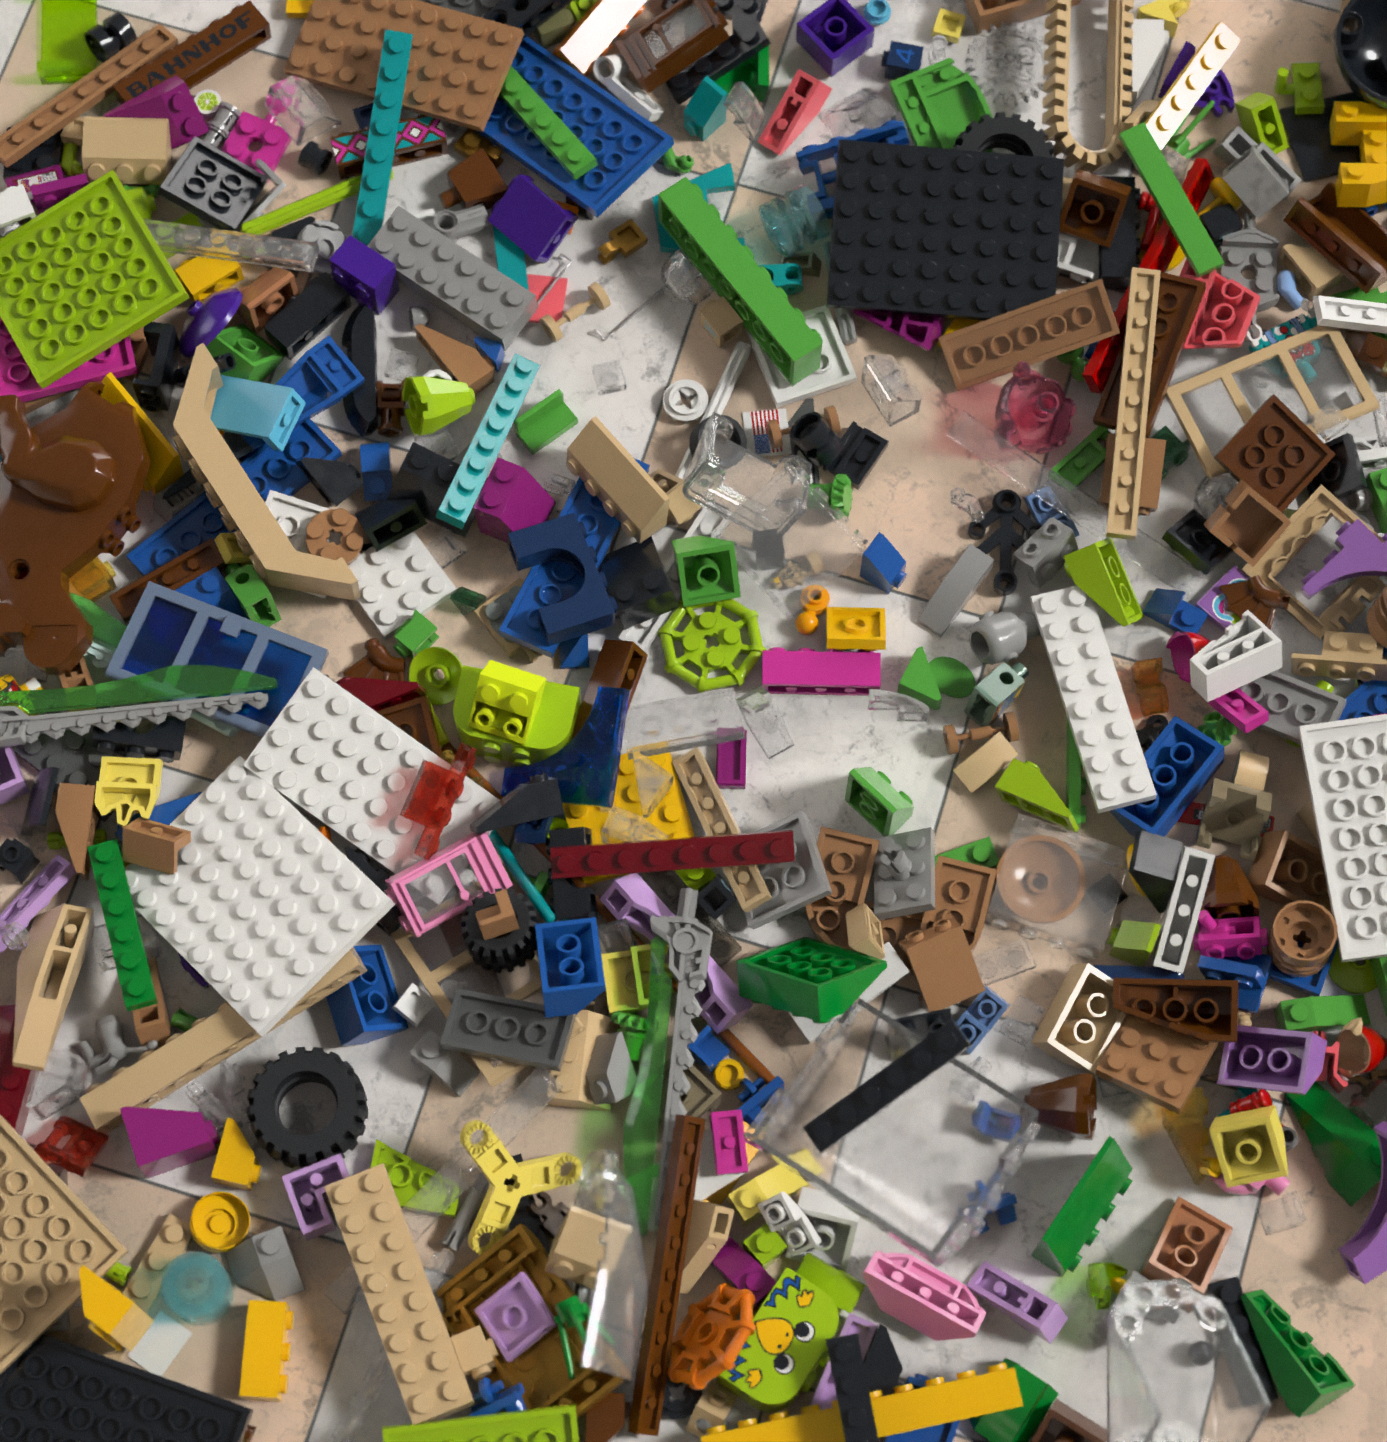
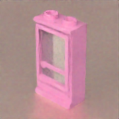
(446, 883)

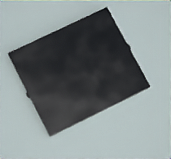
(1311, 140)

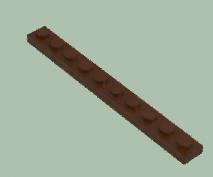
(666, 1275)

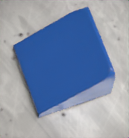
(492, 349)

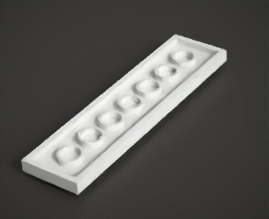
(1093, 699)

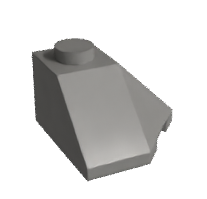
(266, 1265)

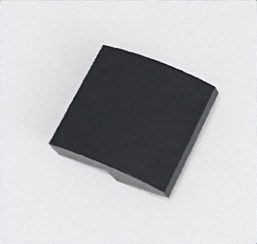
(40, 801)

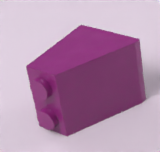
(511, 501)
(168, 1138)

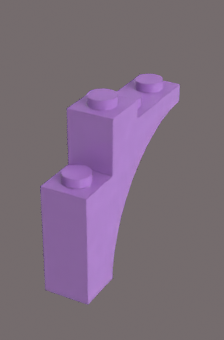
(1359, 556)
(1367, 1250)

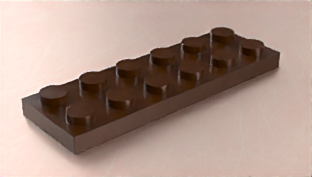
(1176, 311)

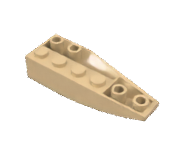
(47, 979)

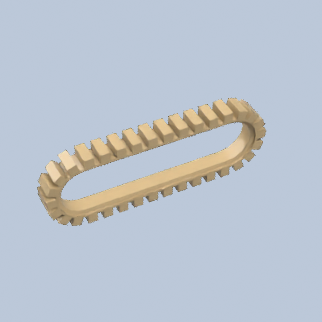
(1058, 82)

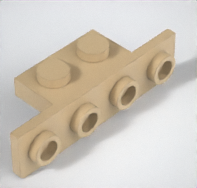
(1344, 657)

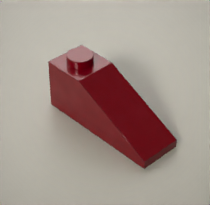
(382, 693)

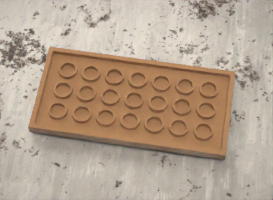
(453, 61)

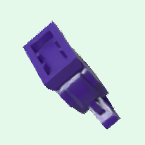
(1218, 90)

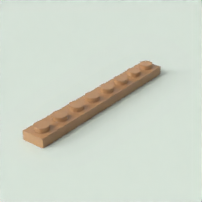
(82, 95)

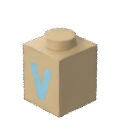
(721, 321)

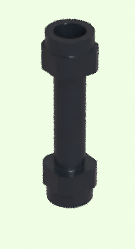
(225, 363)

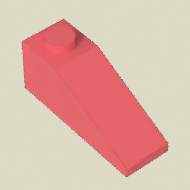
(794, 112)

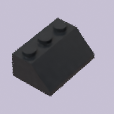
(426, 479)

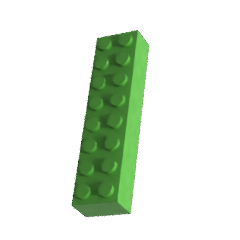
(740, 280)

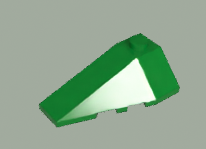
(1340, 1141)
(1298, 1369)

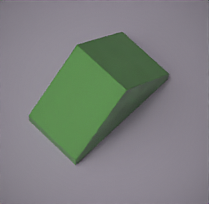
(919, 681)

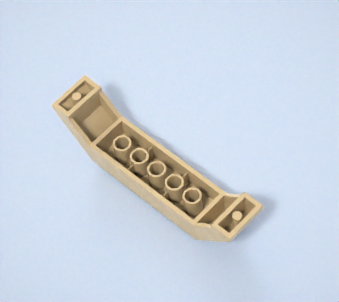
(238, 499)

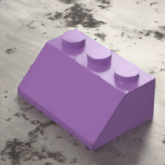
(1272, 1060)

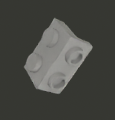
(1045, 551)

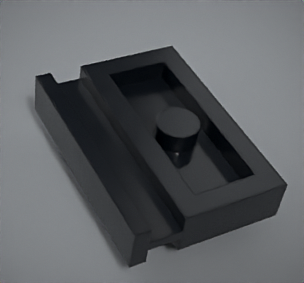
(858, 455)

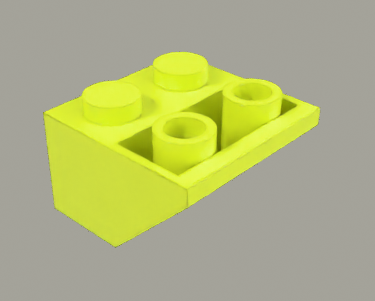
(506, 701)

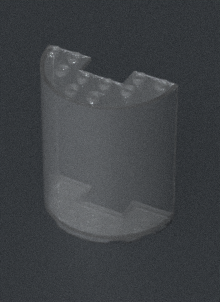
(919, 1166)

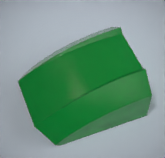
(1019, 1422)

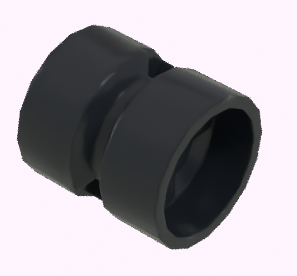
(111, 37)
(816, 439)

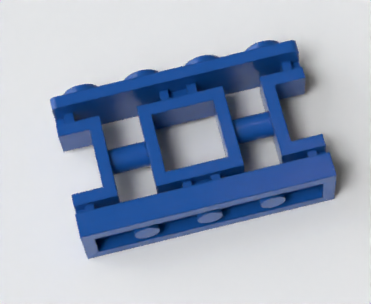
(810, 155)

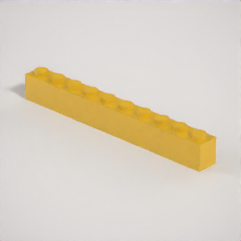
(893, 1413)

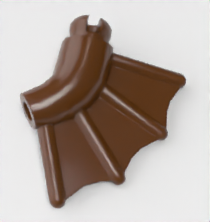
(1256, 598)
(377, 664)

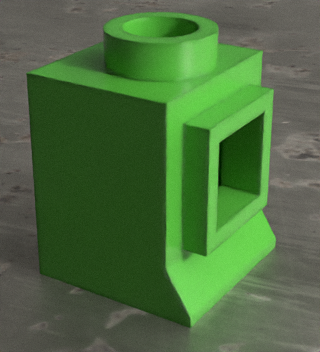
(414, 636)

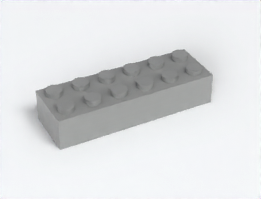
(454, 278)

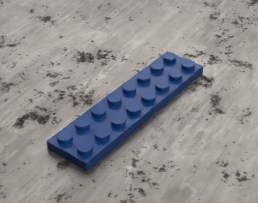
(267, 472)
(557, 580)

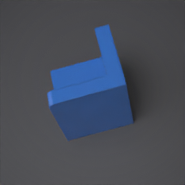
(708, 1050)

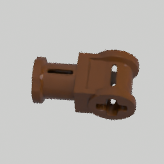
(390, 405)

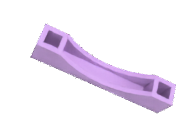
(635, 900)

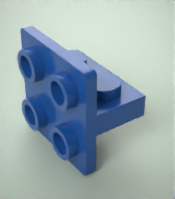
(1250, 973)

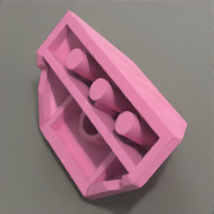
(923, 1296)

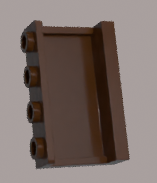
(1343, 236)

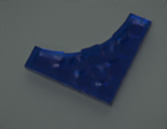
(590, 761)

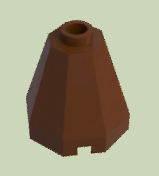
(1229, 891)
(1067, 1105)

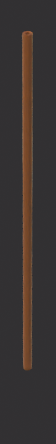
(726, 1035)

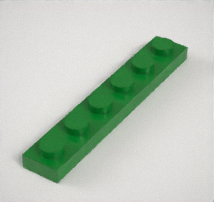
(122, 925)

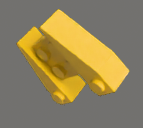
(1364, 126)

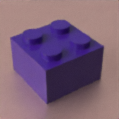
(834, 35)
(364, 274)

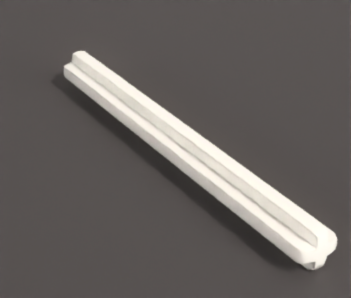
(722, 393)

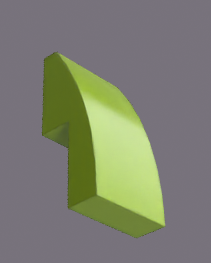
(837, 1283)

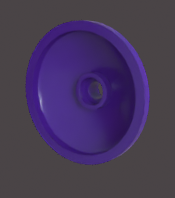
(208, 319)

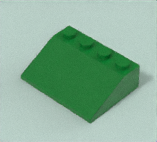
(807, 978)
(1084, 1209)

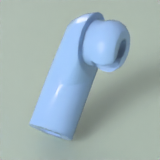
(1287, 288)

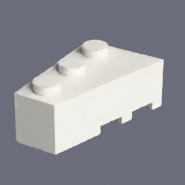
(1236, 658)

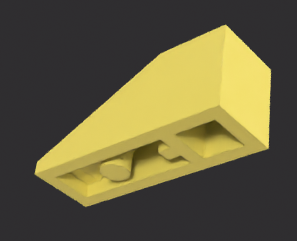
(766, 1185)

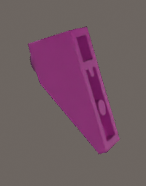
(743, 1271)

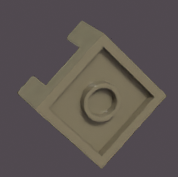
(1235, 816)
(700, 1097)

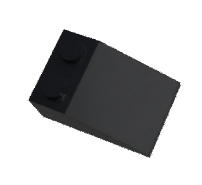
(638, 583)

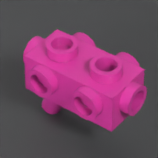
(1229, 937)

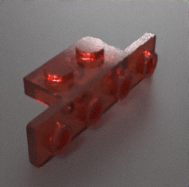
(434, 796)

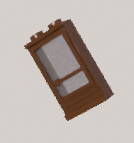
(673, 41)

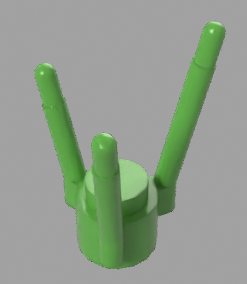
(1181, 143)

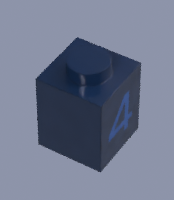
(901, 60)

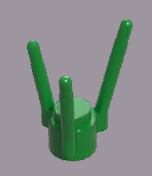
(572, 1314)

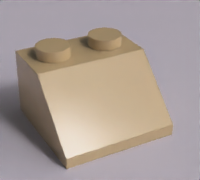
(577, 1247)

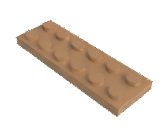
(1029, 334)

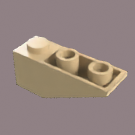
(706, 1237)

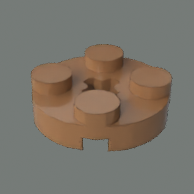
(339, 522)

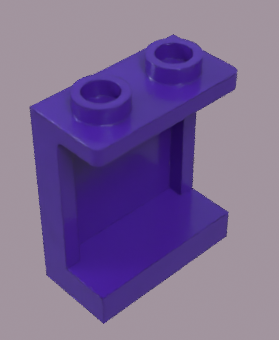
(531, 219)

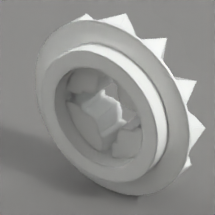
(690, 390)

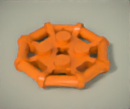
(711, 1336)

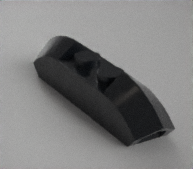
(361, 339)

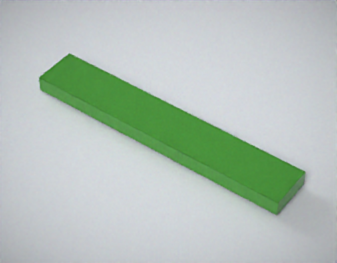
(1171, 200)

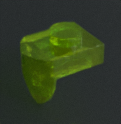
(1098, 1282)

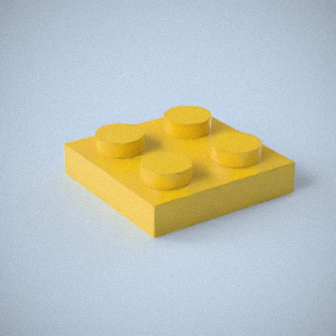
(855, 628)

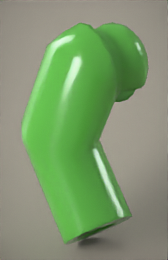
(677, 164)

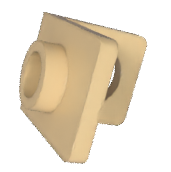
(712, 1406)

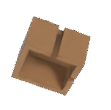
(1249, 523)

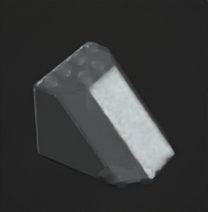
(1178, 1368)

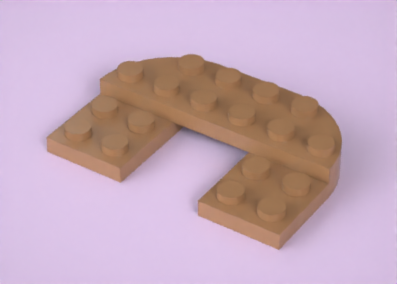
(848, 859)

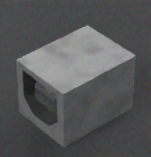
(1255, 182)

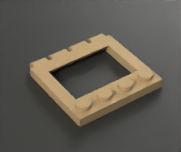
(1305, 524)

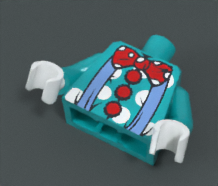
(1283, 331)

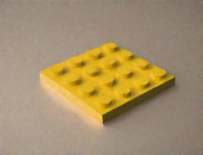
(668, 816)

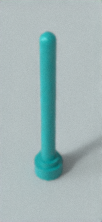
(521, 877)

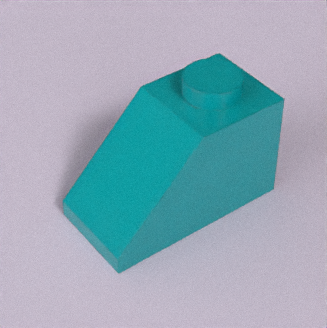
(705, 110)

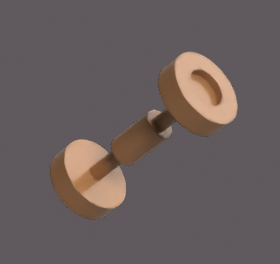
(775, 433)
(1010, 727)

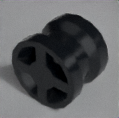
(315, 158)

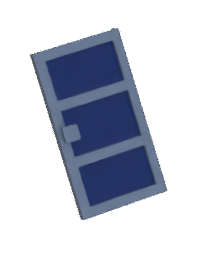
(187, 631)

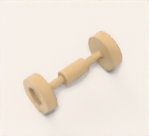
(597, 296)

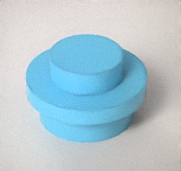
(877, 12)

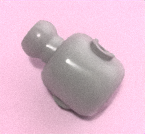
(1002, 635)

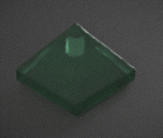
(467, 600)

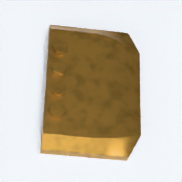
(543, 1364)

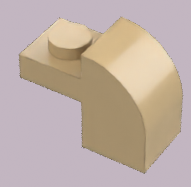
(1251, 770)

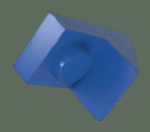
(1173, 612)

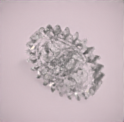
(1011, 42)

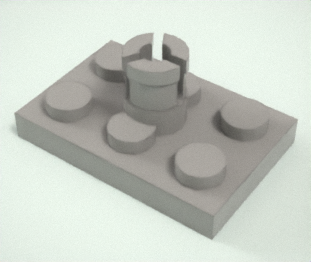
(904, 874)

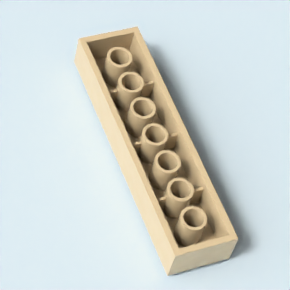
(399, 1295)

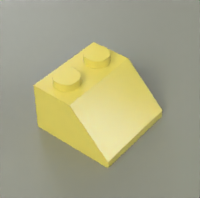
(1250, 1146)

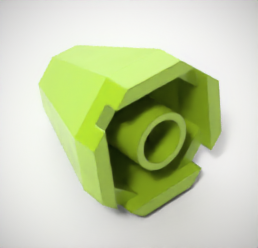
(435, 402)

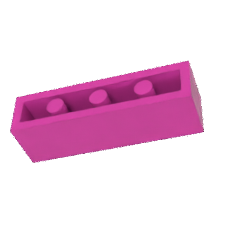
(820, 672)

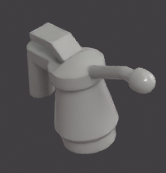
(111, 1037)

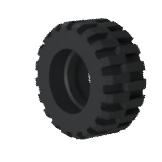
(1005, 133)
(290, 1072)

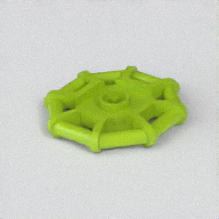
(715, 658)

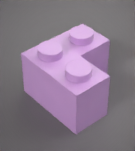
(309, 1196)

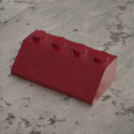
(14, 1081)

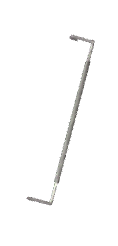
(556, 279)
(596, 331)

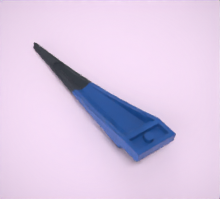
(319, 378)

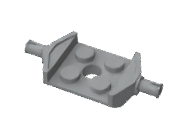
(1255, 252)

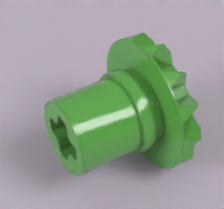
(839, 493)
(633, 1031)

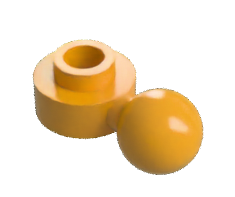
(807, 622)

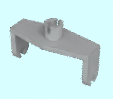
(257, 210)

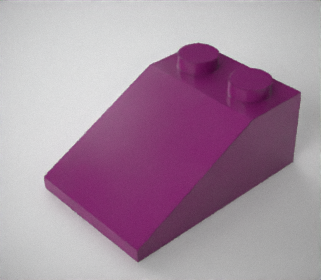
(167, 101)

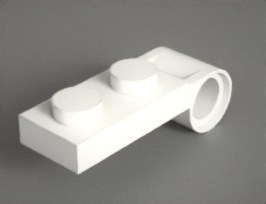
(624, 89)

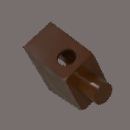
(474, 183)

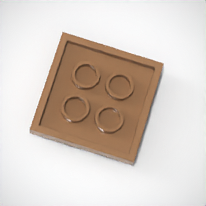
(1155, 1062)

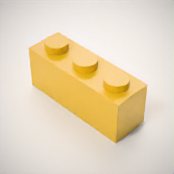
(266, 1351)

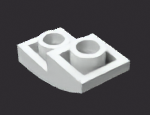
(786, 1216)

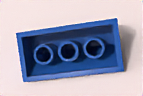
(1179, 767)

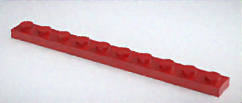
(1157, 258)

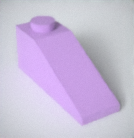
(1018, 1301)

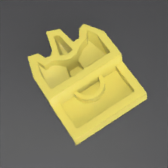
(128, 787)
(629, 978)

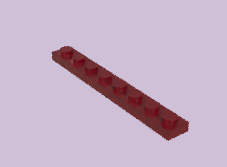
(672, 854)

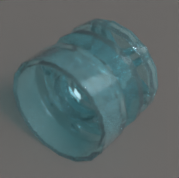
(794, 220)
(215, 1288)

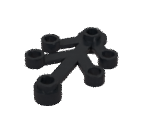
(1005, 536)

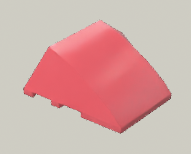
(1223, 312)

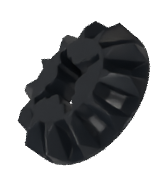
(679, 1409)

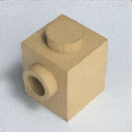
(474, 1352)

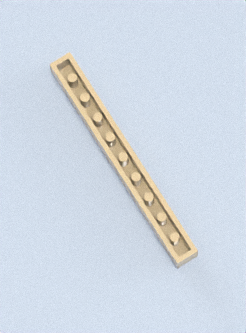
(196, 1052)

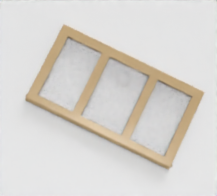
(1300, 371)
(445, 964)

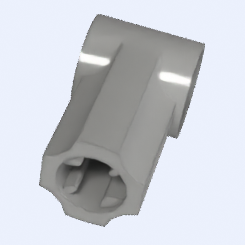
(462, 222)

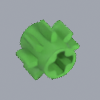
(1218, 728)

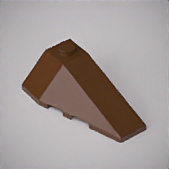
(1189, 1006)

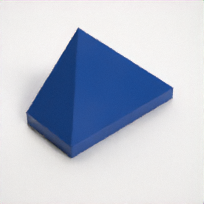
(574, 653)

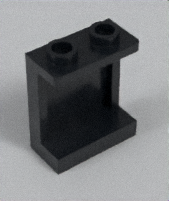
(164, 345)

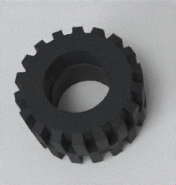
(506, 951)

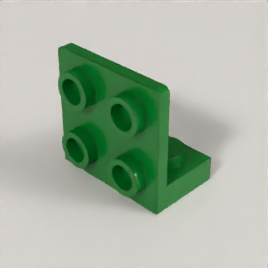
(752, 72)

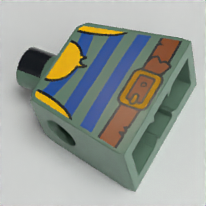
(996, 693)

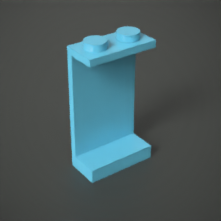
(257, 410)

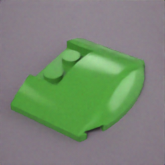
(938, 104)

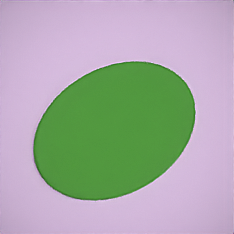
(952, 677)

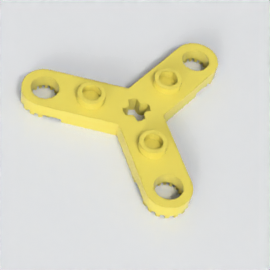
(497, 1165)

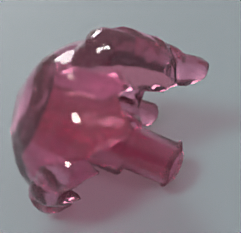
(1033, 411)

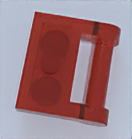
(80, 1149)

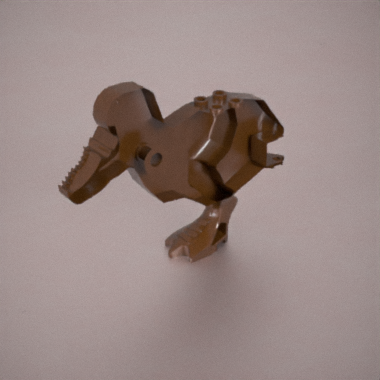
(62, 503)

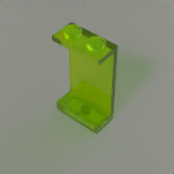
(63, 46)

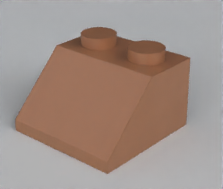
(266, 297)

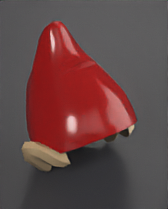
(1359, 1049)

